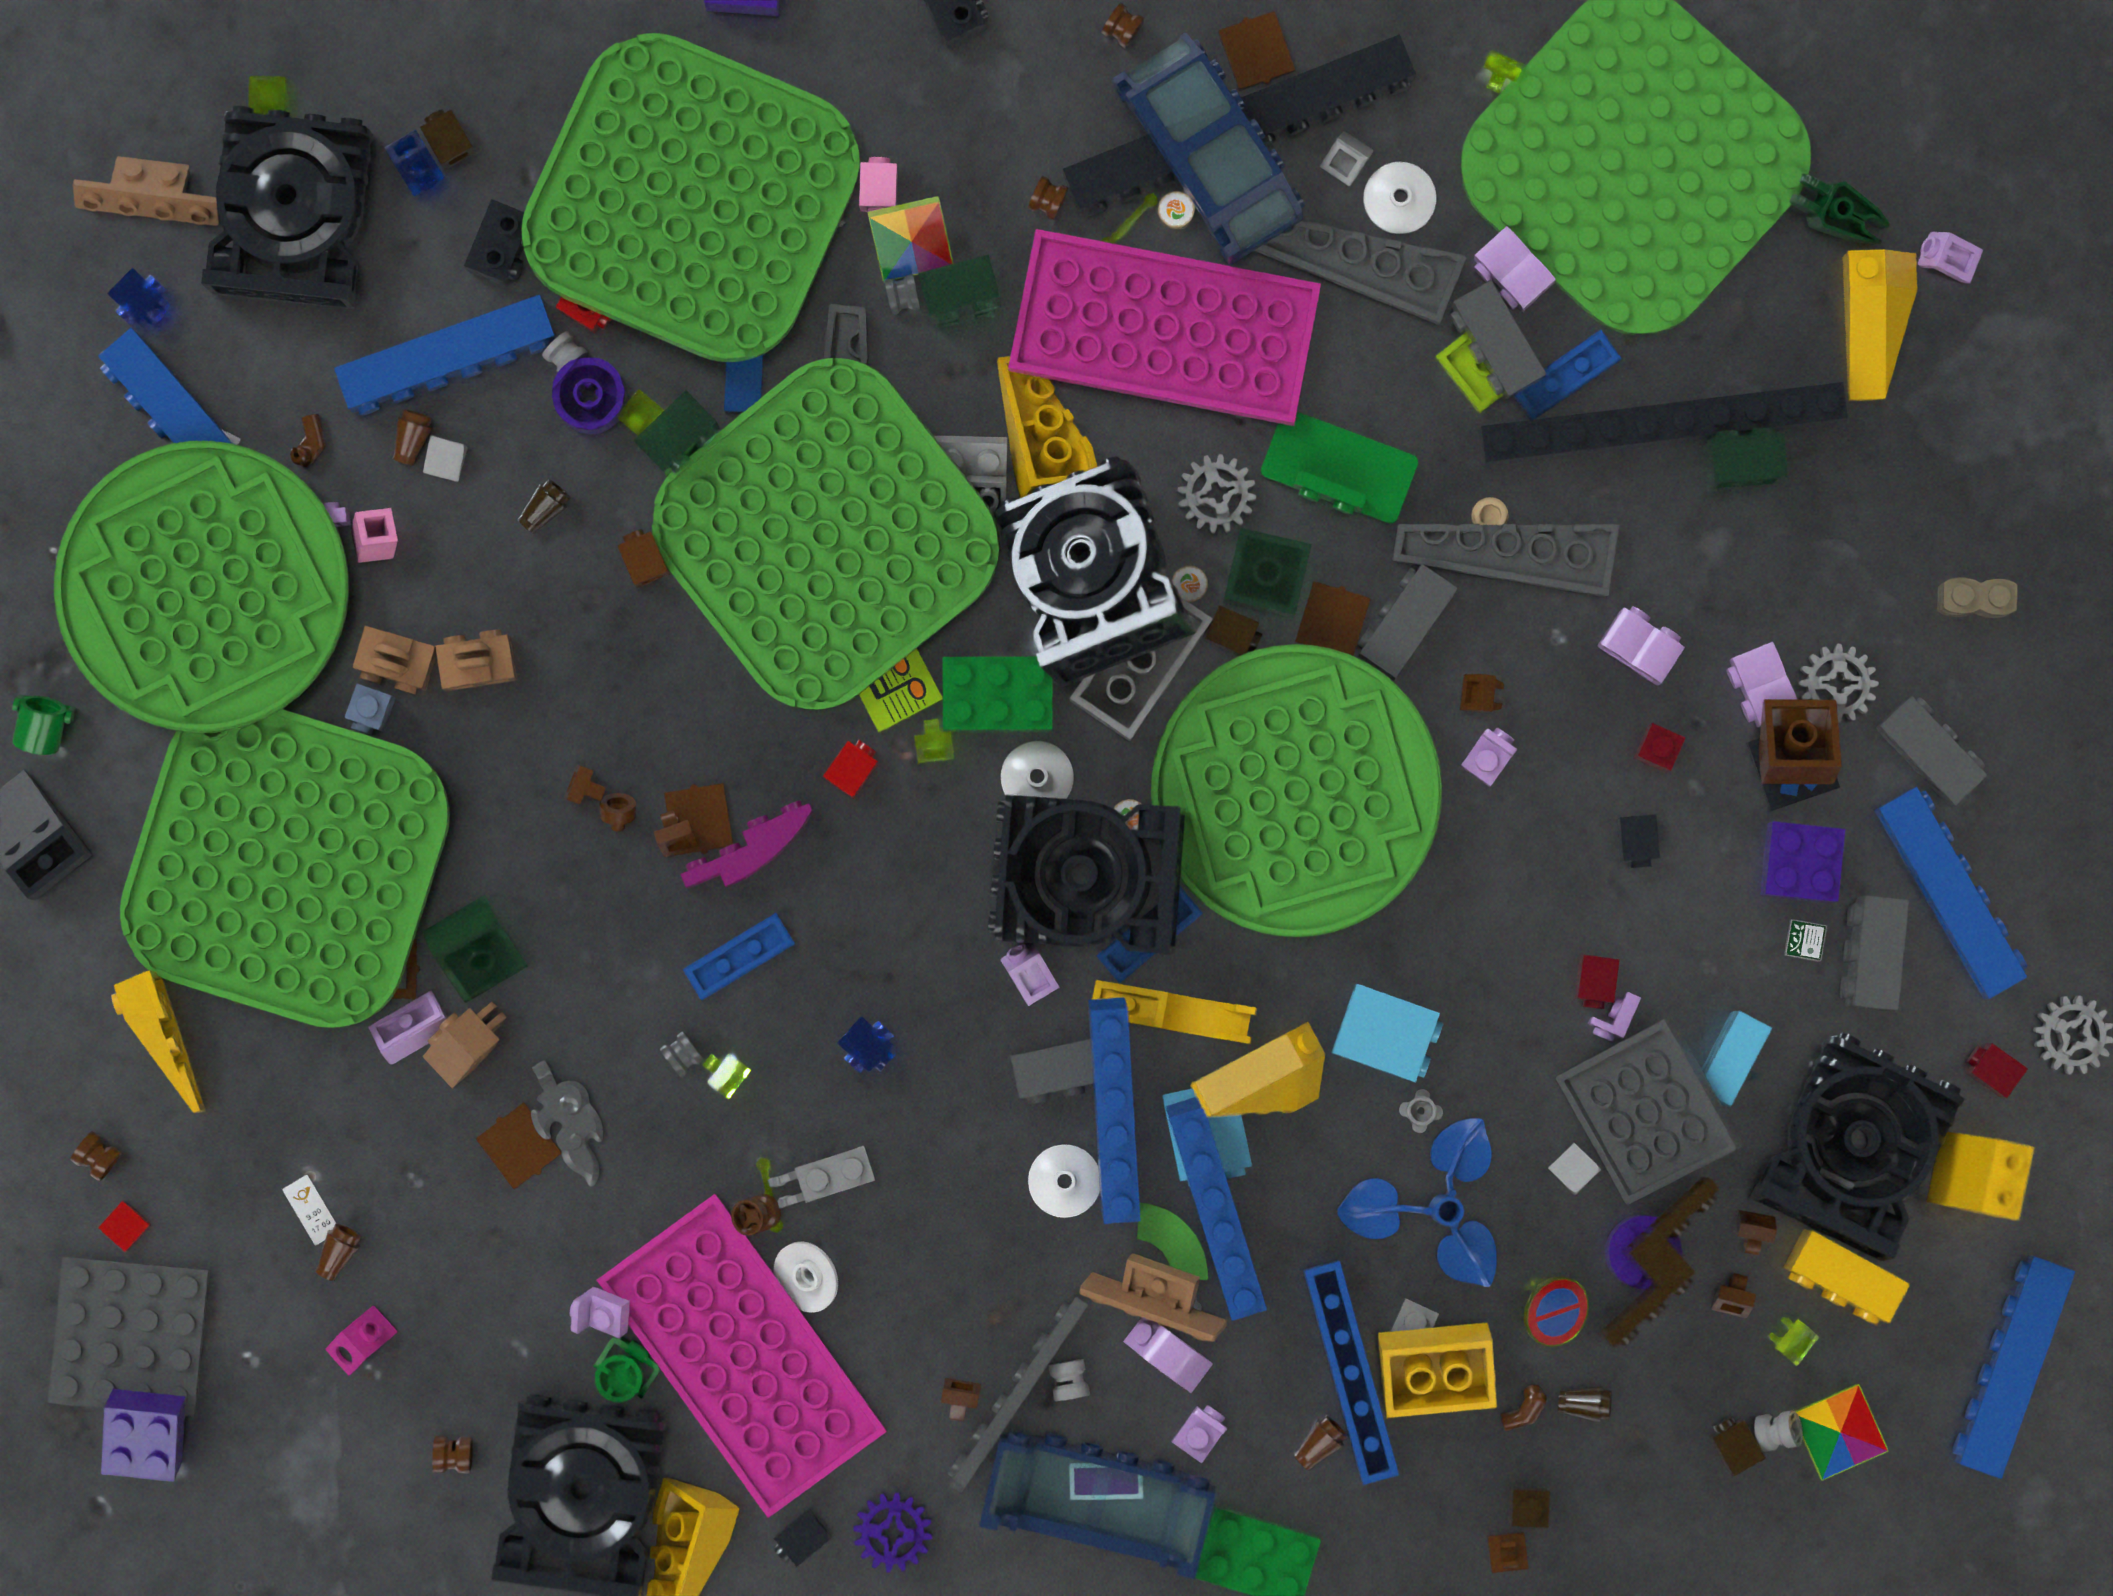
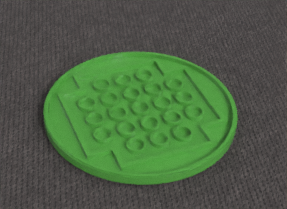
(201, 586)
(1299, 789)

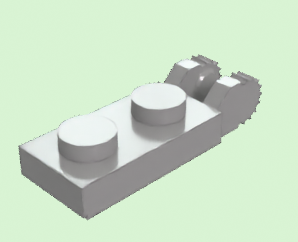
(827, 1176)

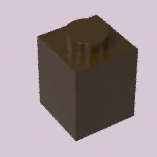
(447, 138)
(1233, 632)
(1736, 1445)
(1529, 1507)

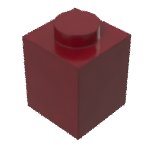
(1659, 748)
(1597, 981)
(1995, 1069)

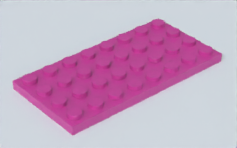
(1164, 327)
(742, 1356)

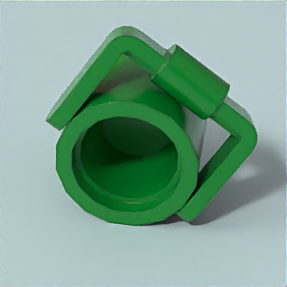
(40, 723)
(622, 1375)

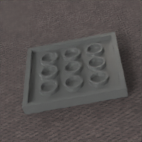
(1649, 1110)
(127, 1331)

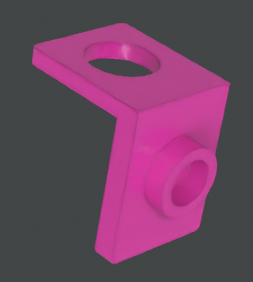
(361, 1339)

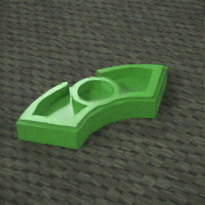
(1173, 1239)

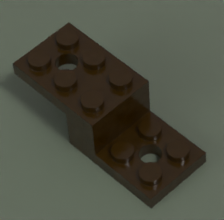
(1659, 1263)

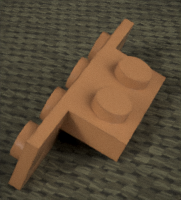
(147, 190)
(1156, 1294)

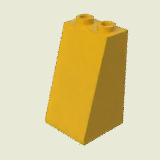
(1980, 1175)

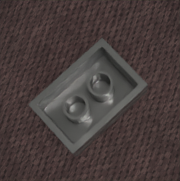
(1875, 953)

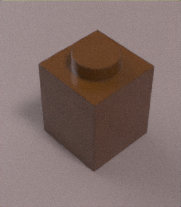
(642, 558)

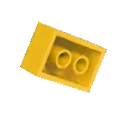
(1845, 1277)
(1437, 1370)

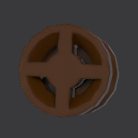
(1122, 25)
(1048, 198)

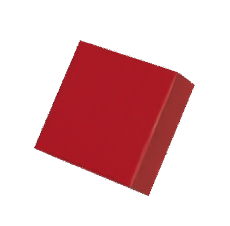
(124, 1226)

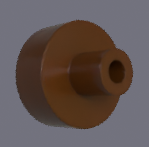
(617, 810)

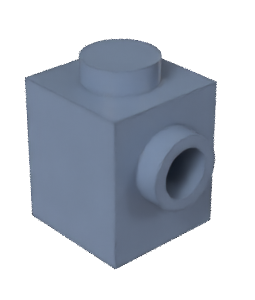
(369, 709)

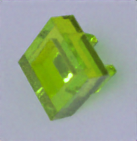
(1502, 68)
(267, 93)
(639, 412)
(933, 744)
(726, 1074)
(1796, 1341)

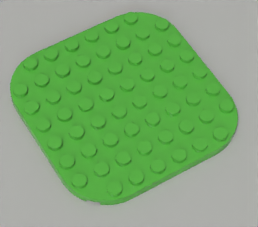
(1636, 161)
(690, 197)
(826, 534)
(286, 867)

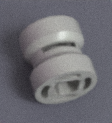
(1067, 1371)
(1778, 1430)

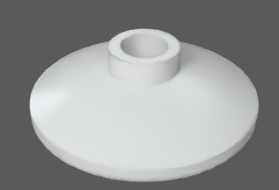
(1394, 215)
(1037, 756)
(1059, 1161)
(793, 1270)

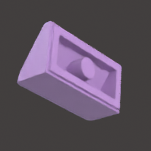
(408, 1027)

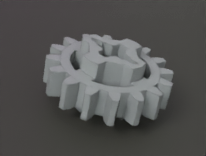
(1212, 478)
(1838, 666)
(2087, 1043)

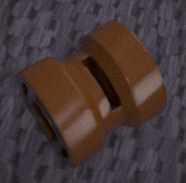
(92, 1153)
(756, 1214)
(452, 1454)

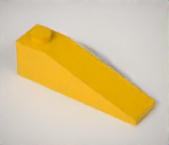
(1877, 309)
(1040, 432)
(151, 1017)
(1268, 1079)
(690, 1537)

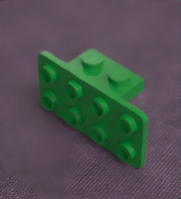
(1340, 468)

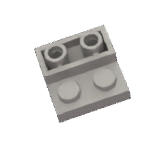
(982, 462)

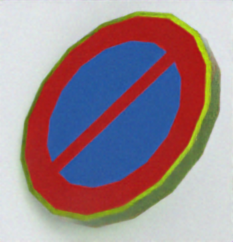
(1556, 1311)

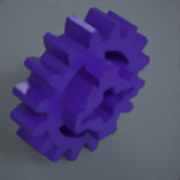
(875, 1530)

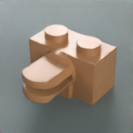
(394, 659)
(476, 661)
(463, 1043)

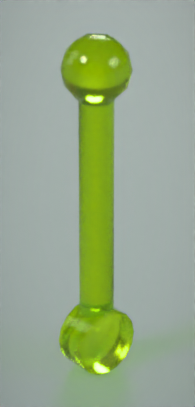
(1150, 200)
(763, 1165)

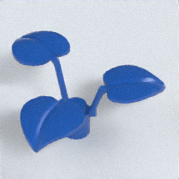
(1468, 1252)

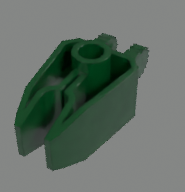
(1840, 211)

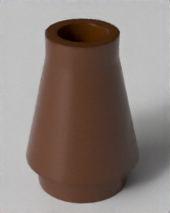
(411, 435)
(338, 1249)
(1321, 1442)

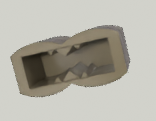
(1967, 596)

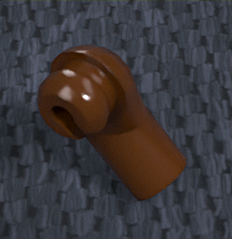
(312, 444)
(1529, 1411)

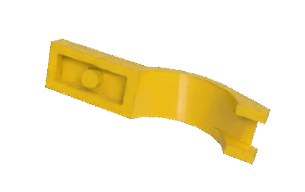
(1181, 1012)

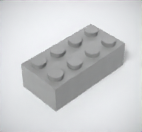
(1129, 691)

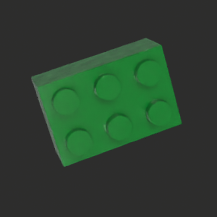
(996, 695)
(1256, 1555)

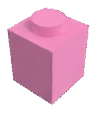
(878, 184)
(374, 535)

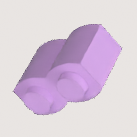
(1513, 270)
(1641, 645)
(1760, 678)

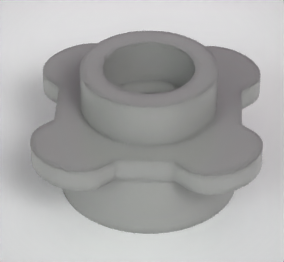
(1410, 1110)

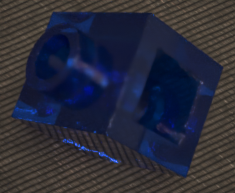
(414, 163)
(139, 299)
(867, 1045)

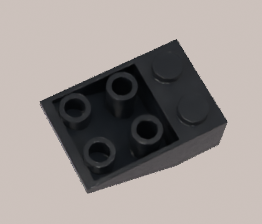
(35, 838)

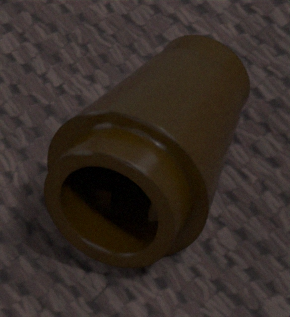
(543, 506)
(1586, 1403)

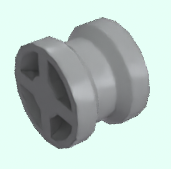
(563, 350)

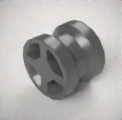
(902, 294)
(682, 1054)

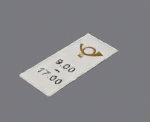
(310, 1208)

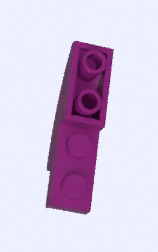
(764, 843)

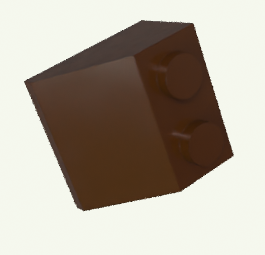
(1799, 742)

